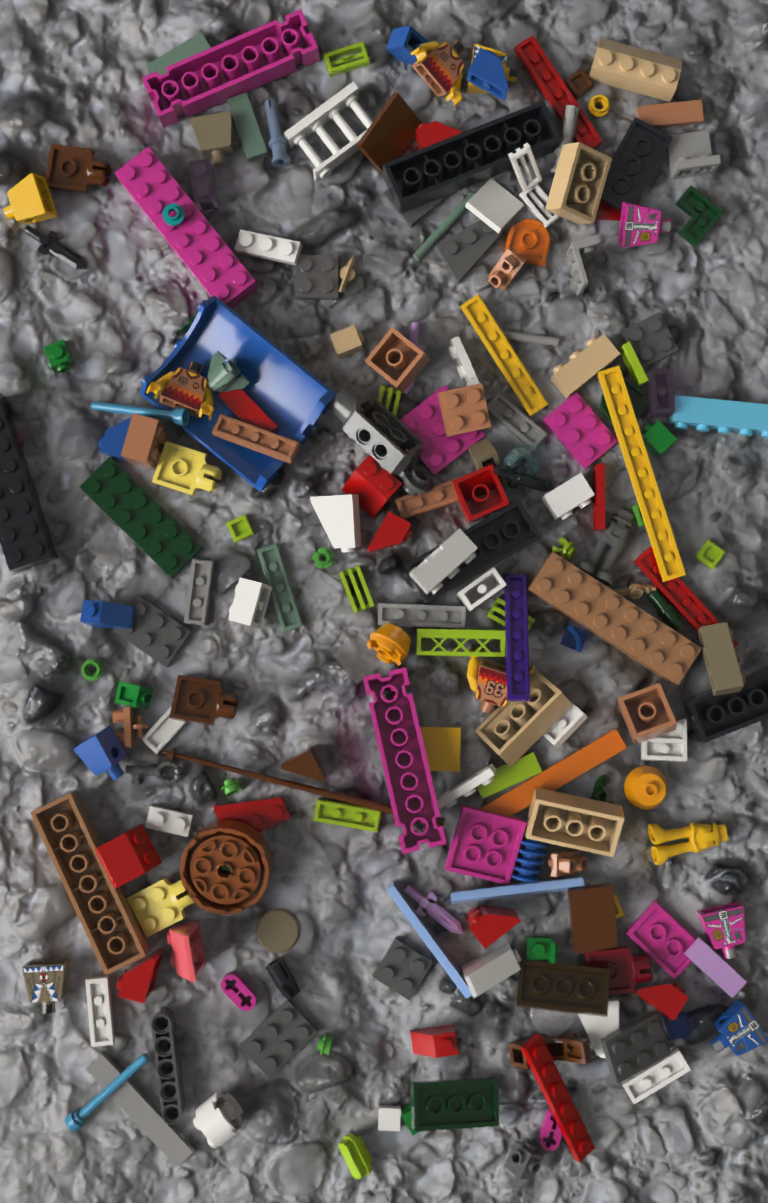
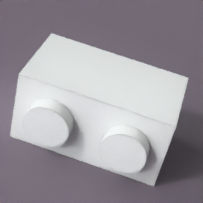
(568, 496)
(481, 589)
(250, 602)

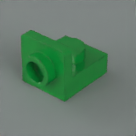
(59, 356)
(133, 695)
(541, 948)

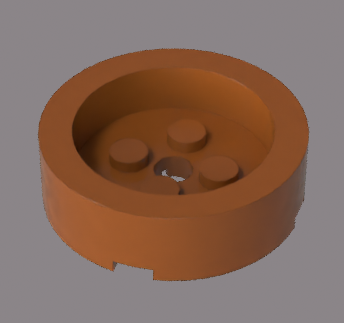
(243, 852)

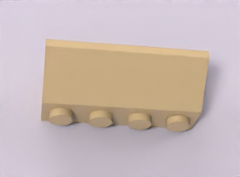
(635, 69)
(521, 723)

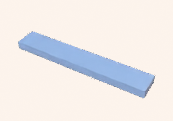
(515, 890)
(429, 939)

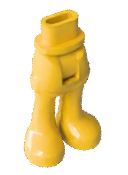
(699, 838)

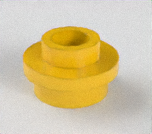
(599, 100)

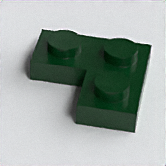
(702, 213)

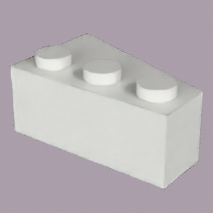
(444, 562)

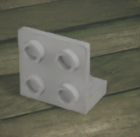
(691, 155)
(578, 253)

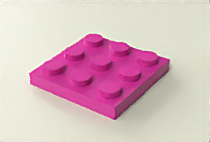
(438, 449)
(485, 845)

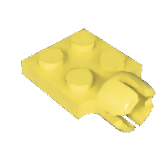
(185, 470)
(160, 905)

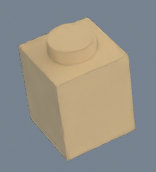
(347, 341)

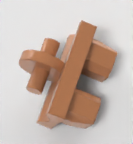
(506, 269)
(127, 716)
(566, 863)

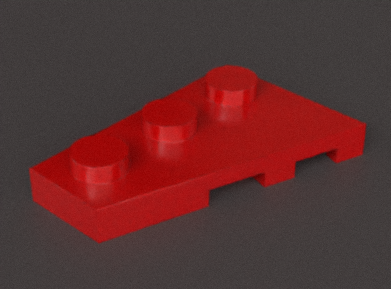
(256, 813)

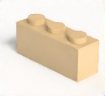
(584, 365)

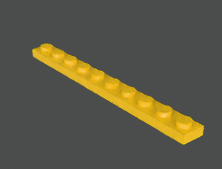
(641, 473)

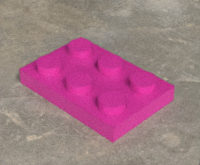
(580, 430)

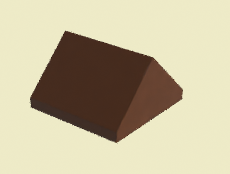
(305, 764)

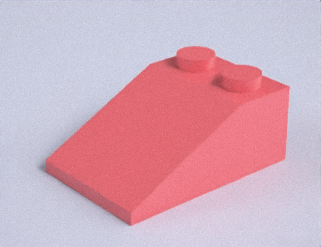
(187, 949)

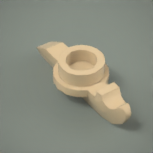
(347, 274)
(635, 591)

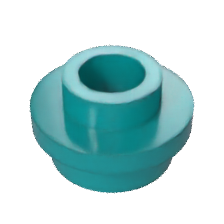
(173, 221)

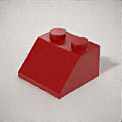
(372, 485)
(480, 494)
(128, 856)
(491, 922)
(139, 980)

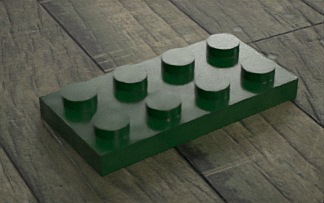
(454, 1104)

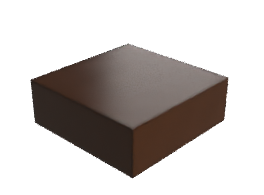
(579, 83)

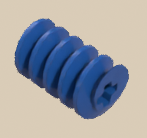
(530, 861)

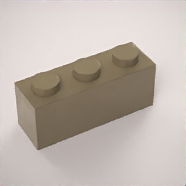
(721, 659)

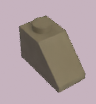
(484, 454)

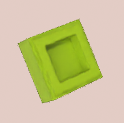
(240, 528)
(710, 554)

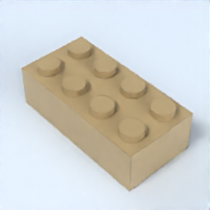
(574, 822)

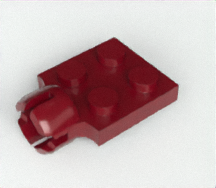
(624, 967)

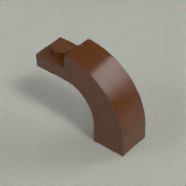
(561, 1047)

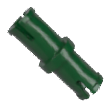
(665, 610)

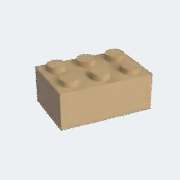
(578, 183)

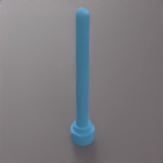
(178, 415)
(76, 1119)

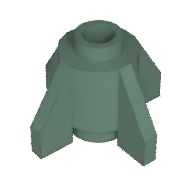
(224, 375)

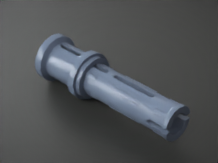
(277, 142)

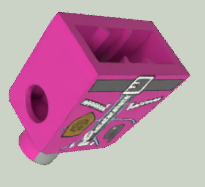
(640, 225)
(724, 927)

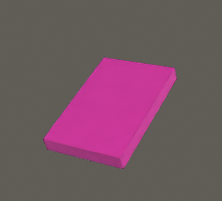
(662, 938)

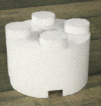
(219, 1119)

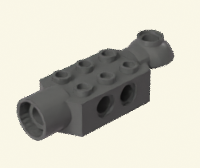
(383, 438)

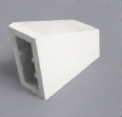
(340, 519)
(491, 969)
(599, 1026)

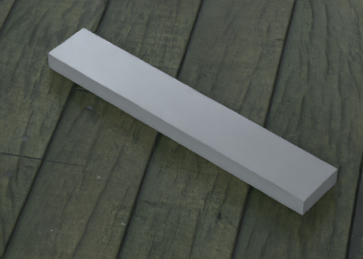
(141, 1111)

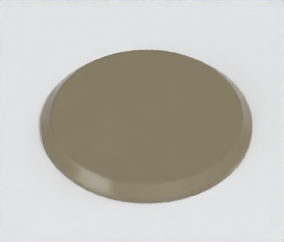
(278, 930)

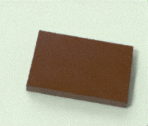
(389, 132)
(592, 918)

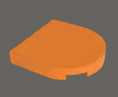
(529, 241)

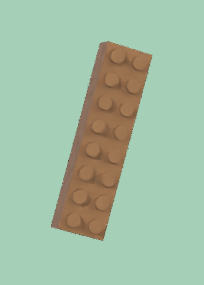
(614, 619)
(99, 906)

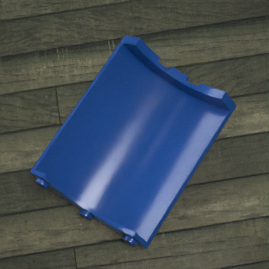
(276, 384)

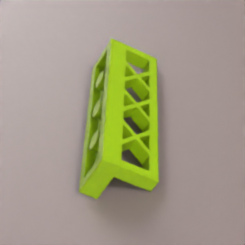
(467, 633)

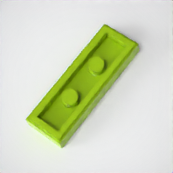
(507, 776)
(347, 815)

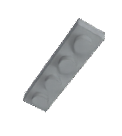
(422, 615)

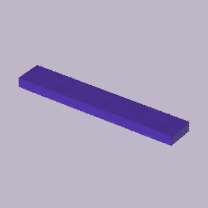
(516, 638)

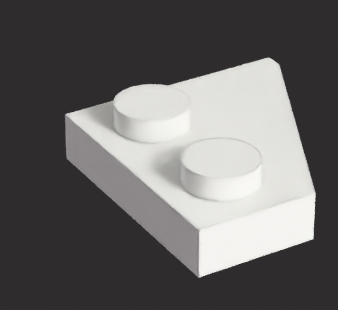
(667, 747)

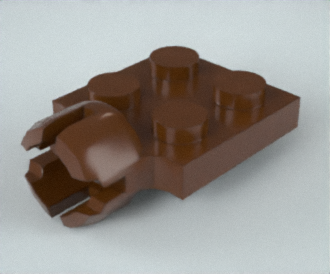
(75, 169)
(202, 701)

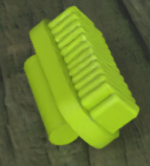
(356, 1155)

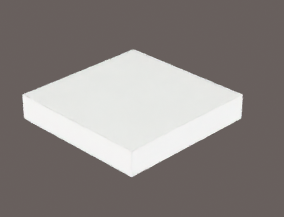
(494, 205)

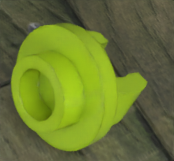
(567, 551)

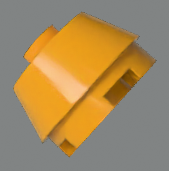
(390, 643)
(645, 787)

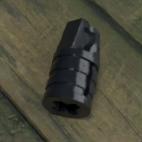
(283, 978)

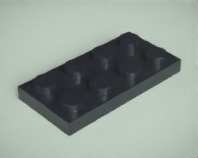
(634, 163)

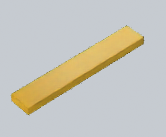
(503, 355)

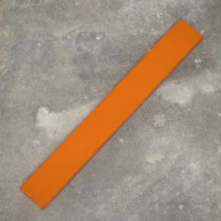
(558, 773)

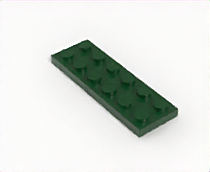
(141, 517)

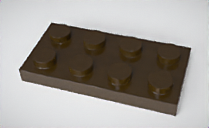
(563, 988)

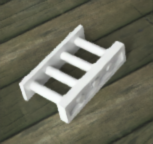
(314, 123)

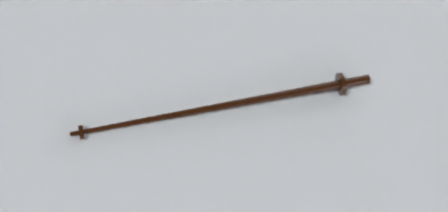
(311, 789)

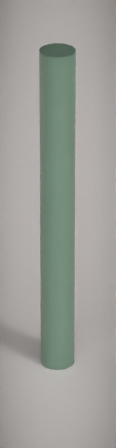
(436, 235)

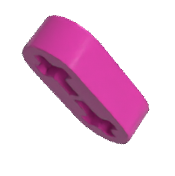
(242, 987)
(546, 1128)

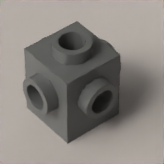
(524, 1159)

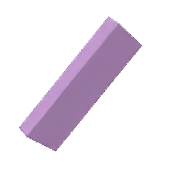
(715, 967)

